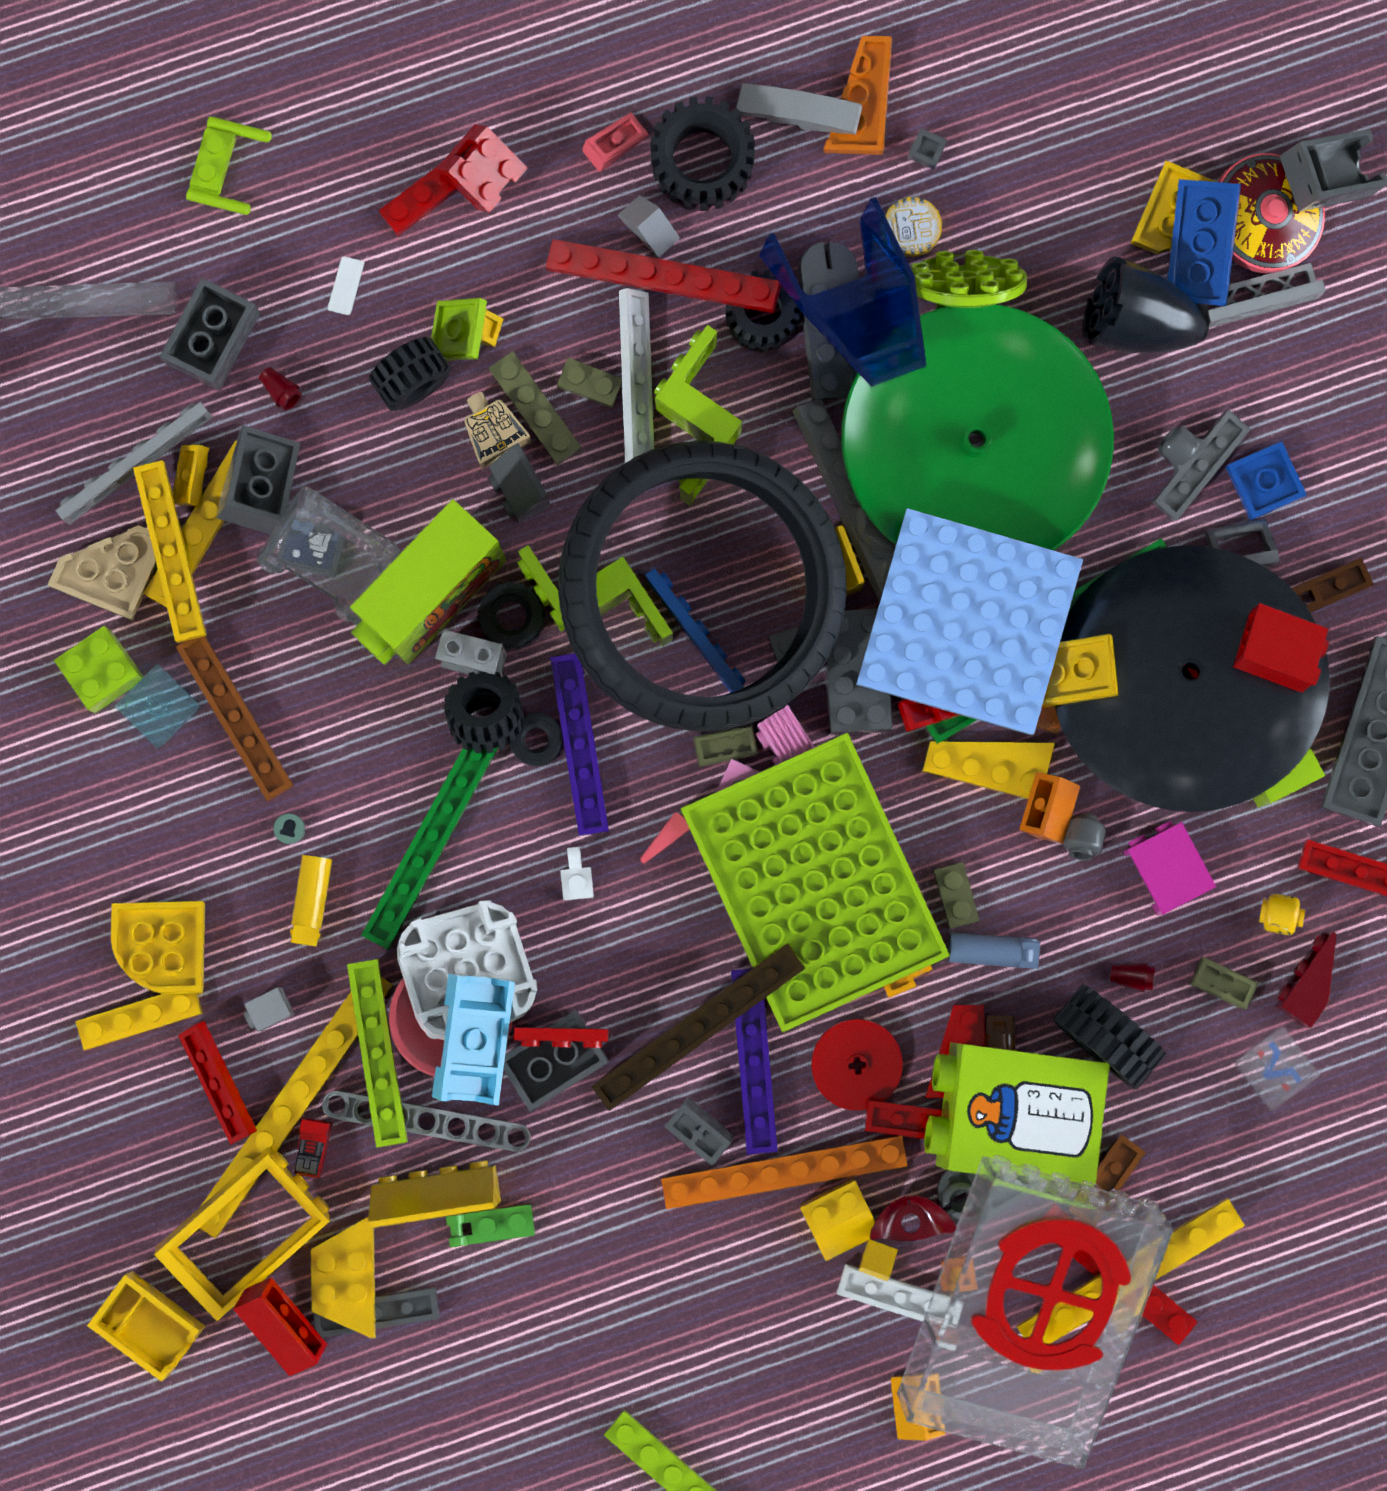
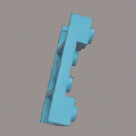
(474, 1039)

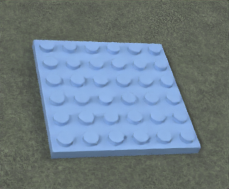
(969, 622)

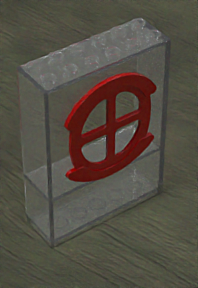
(1014, 1390)

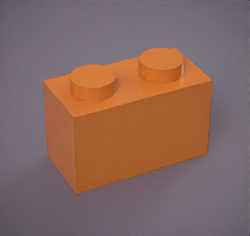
(1049, 807)

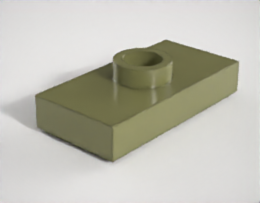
(725, 745)
(1223, 983)

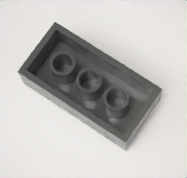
(851, 706)

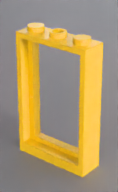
(194, 1280)

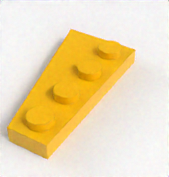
(990, 765)

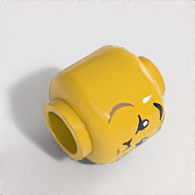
(1281, 914)

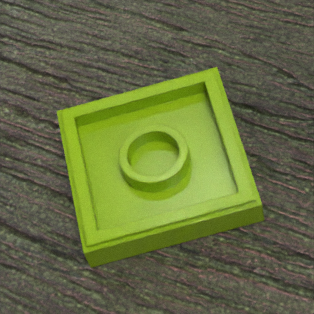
(459, 327)

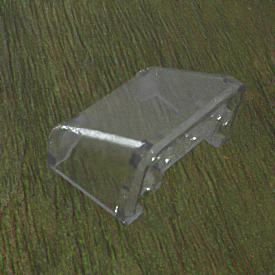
(327, 550)

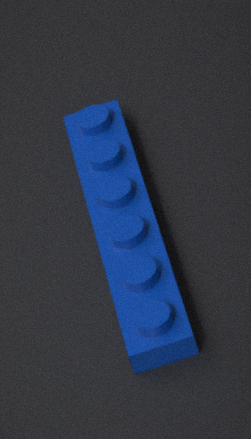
(695, 630)

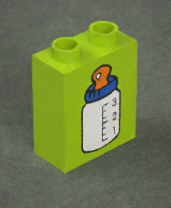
(1018, 1108)

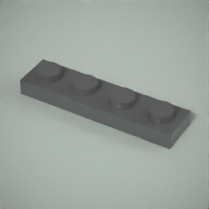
(391, 1311)

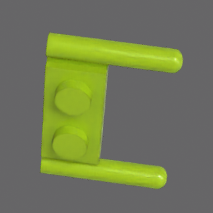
(214, 161)

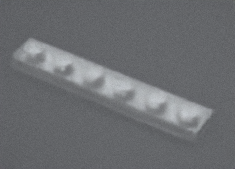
(87, 300)

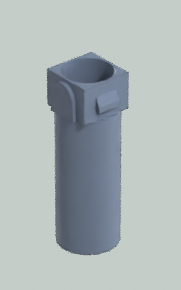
(994, 950)

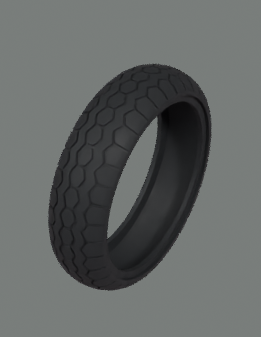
(817, 547)

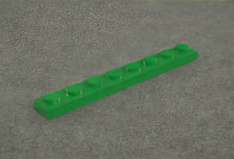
(427, 846)

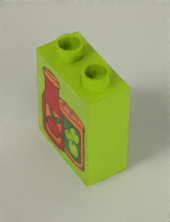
(426, 585)

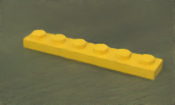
(199, 528)
(169, 551)

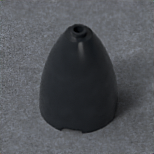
(1140, 312)

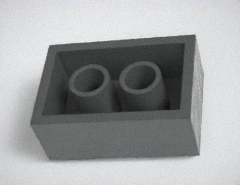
(210, 334)
(549, 1070)

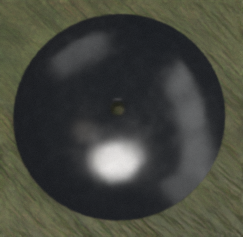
(1177, 737)

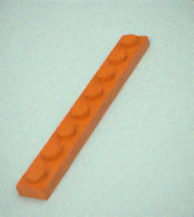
(784, 1172)

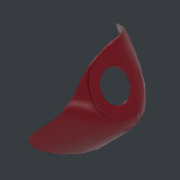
(932, 1220)

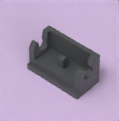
(700, 1131)

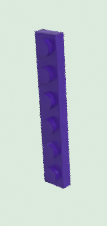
(579, 745)
(755, 1077)

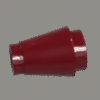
(281, 389)
(1134, 976)

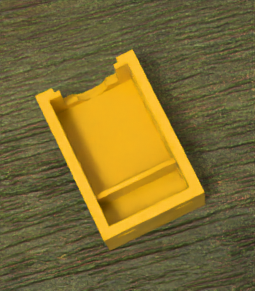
(146, 1325)

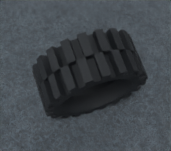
(708, 119)
(1109, 1036)

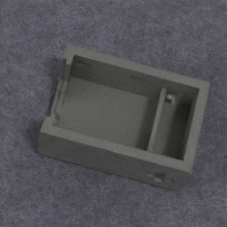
(1328, 171)

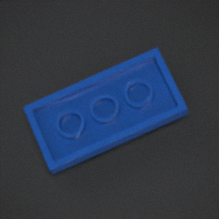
(1204, 239)

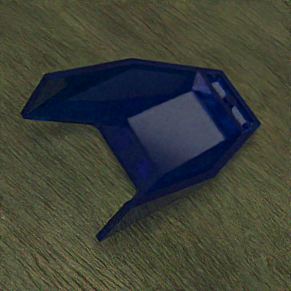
(868, 319)

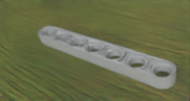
(442, 1120)

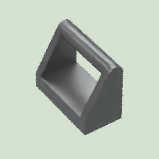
(1266, 558)

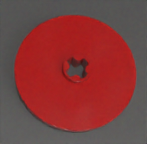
(839, 1047)

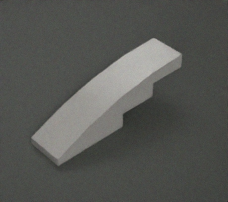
(799, 108)

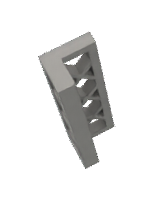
(1265, 303)

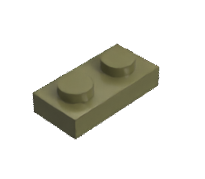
(590, 383)
(956, 895)

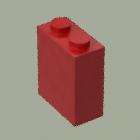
(1282, 648)

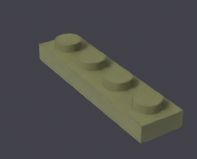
(535, 408)

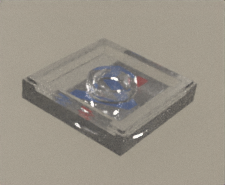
(1276, 1068)

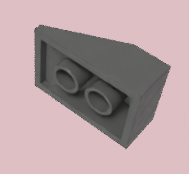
(258, 480)

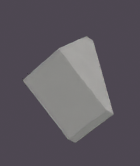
(649, 225)

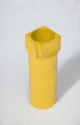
(310, 900)

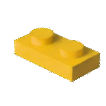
(190, 475)

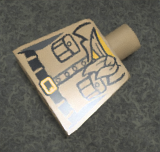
(493, 429)

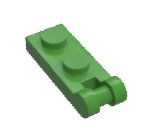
(492, 1225)

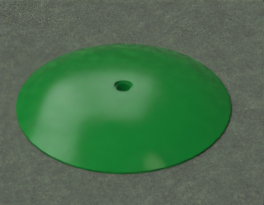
(1016, 388)

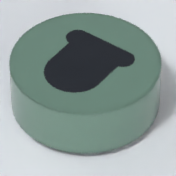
(289, 829)

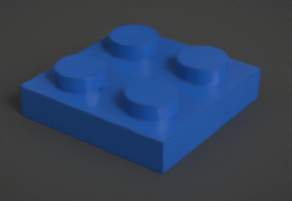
(1266, 481)

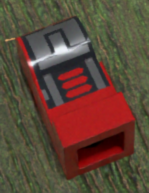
(312, 1147)

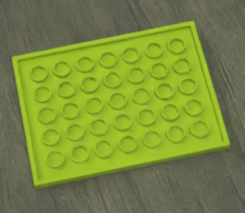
(817, 867)

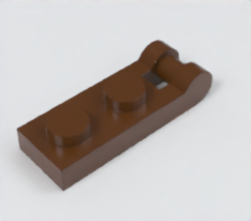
(1335, 585)

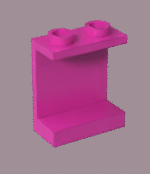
(1170, 867)

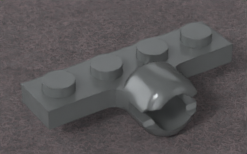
(1195, 461)

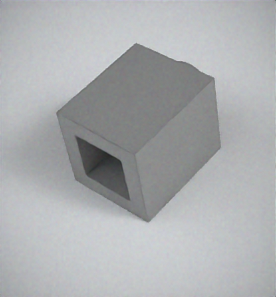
(268, 1010)

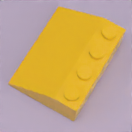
(433, 1195)

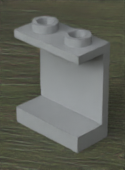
(470, 654)

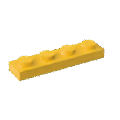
(137, 1018)

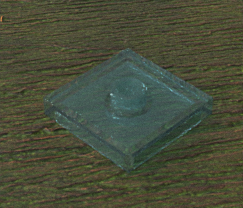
(157, 706)

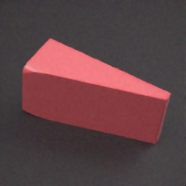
(614, 141)
(671, 832)

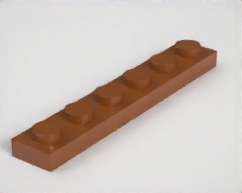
(235, 717)

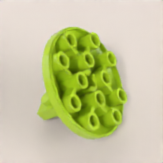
(976, 284)

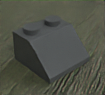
(518, 484)

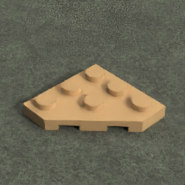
(109, 572)

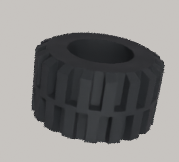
(764, 335)
(410, 373)
(485, 731)

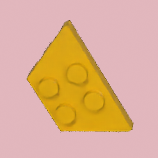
(346, 1279)

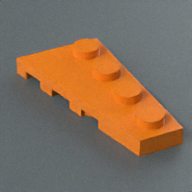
(869, 87)

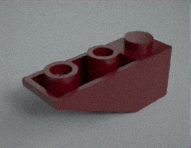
(1311, 987)

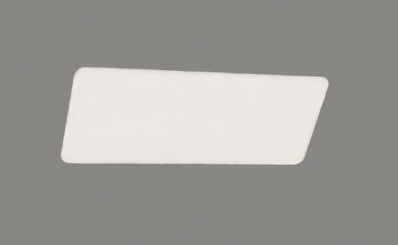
(345, 285)

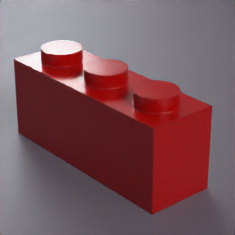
(280, 1326)

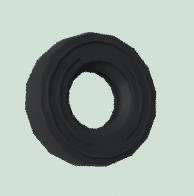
(554, 745)

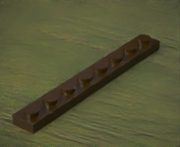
(698, 1026)

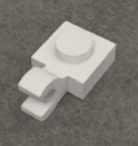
(576, 880)

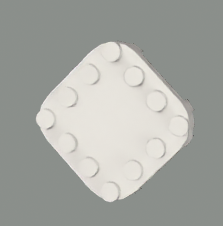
(464, 942)

